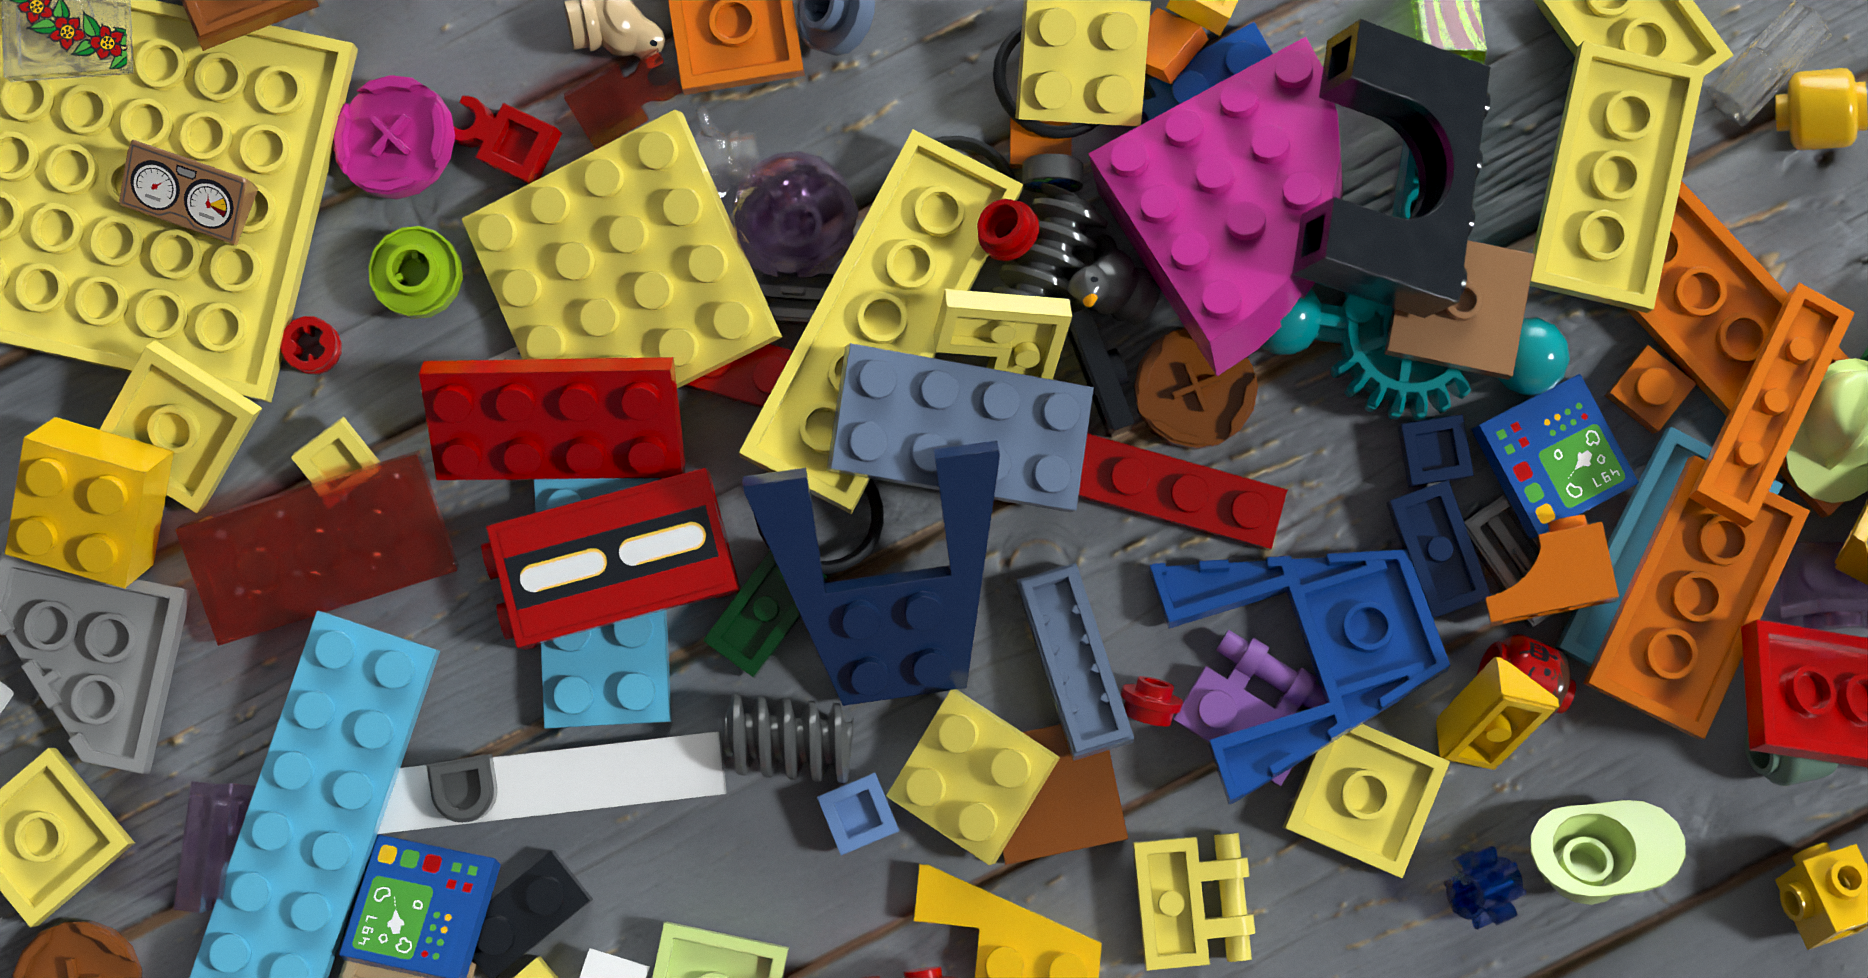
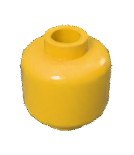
(1822, 109)

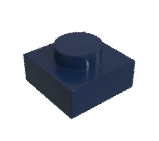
(1435, 450)

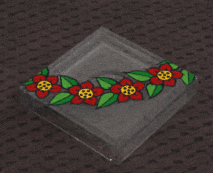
(66, 39)

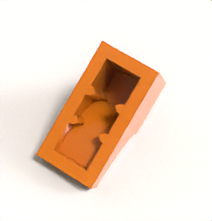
(1567, 576)

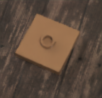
(1480, 330)

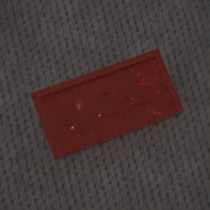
(317, 547)

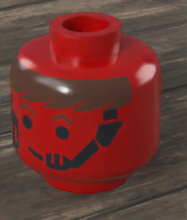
(1540, 663)

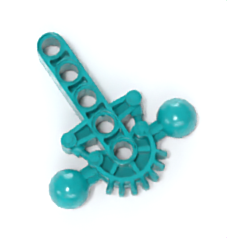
(1363, 331)

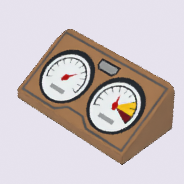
(186, 192)

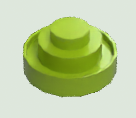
(415, 272)

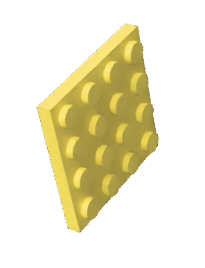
(625, 259)

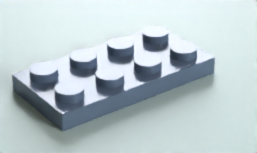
(906, 405)

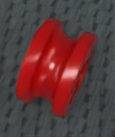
(293, 351)

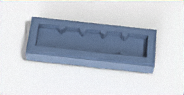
(1074, 661)

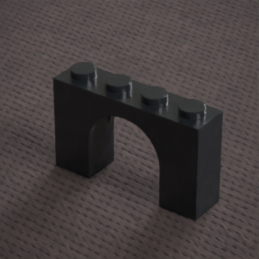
(1439, 112)

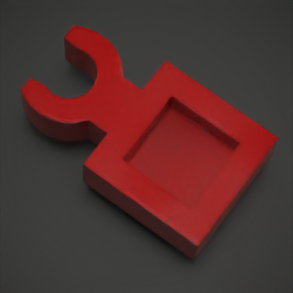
(510, 141)

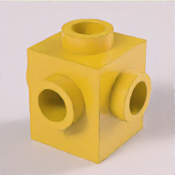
(1826, 893)

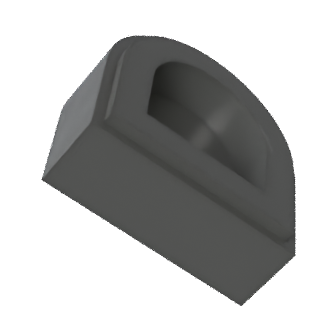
(463, 787)

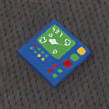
(1554, 455)
(420, 909)

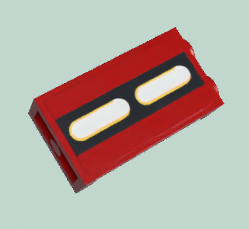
(610, 559)

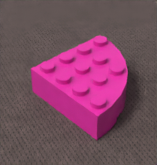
(1220, 197)

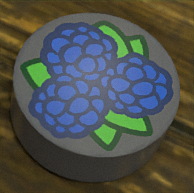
(1053, 169)

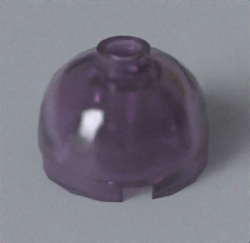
(794, 214)

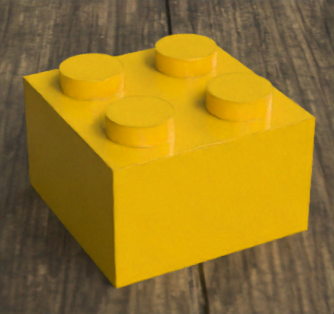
(88, 502)

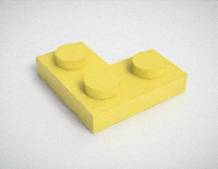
(1014, 330)

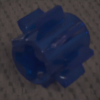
(1484, 887)

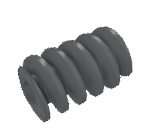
(1060, 234)
(787, 739)

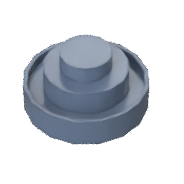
(834, 25)

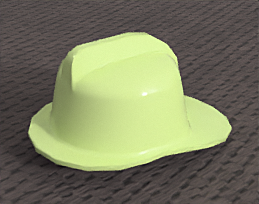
(1832, 442)
(1607, 849)

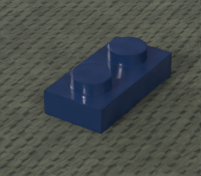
(1439, 548)

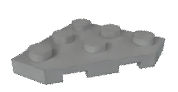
(96, 655)

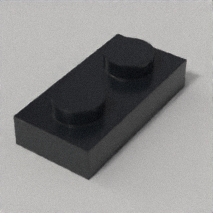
(528, 913)

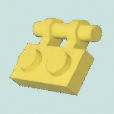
(1173, 903)

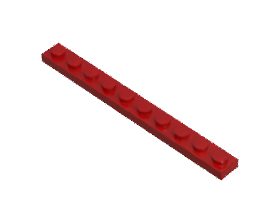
(1111, 470)

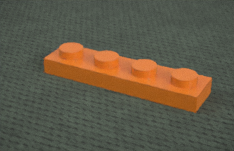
(1771, 405)

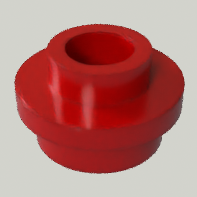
(998, 220)
(1151, 701)

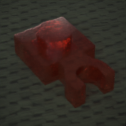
(613, 103)

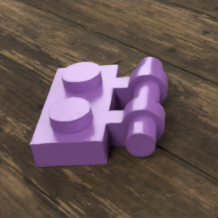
(1221, 704)

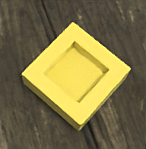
(333, 453)

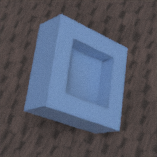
(858, 813)

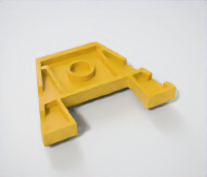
(1010, 937)

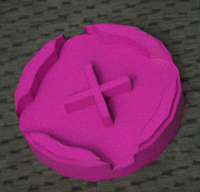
(394, 137)

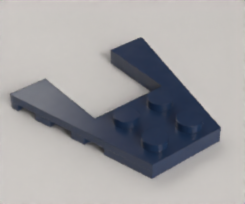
(894, 629)

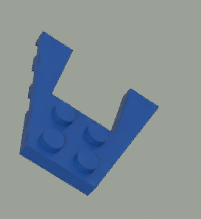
(1362, 631)

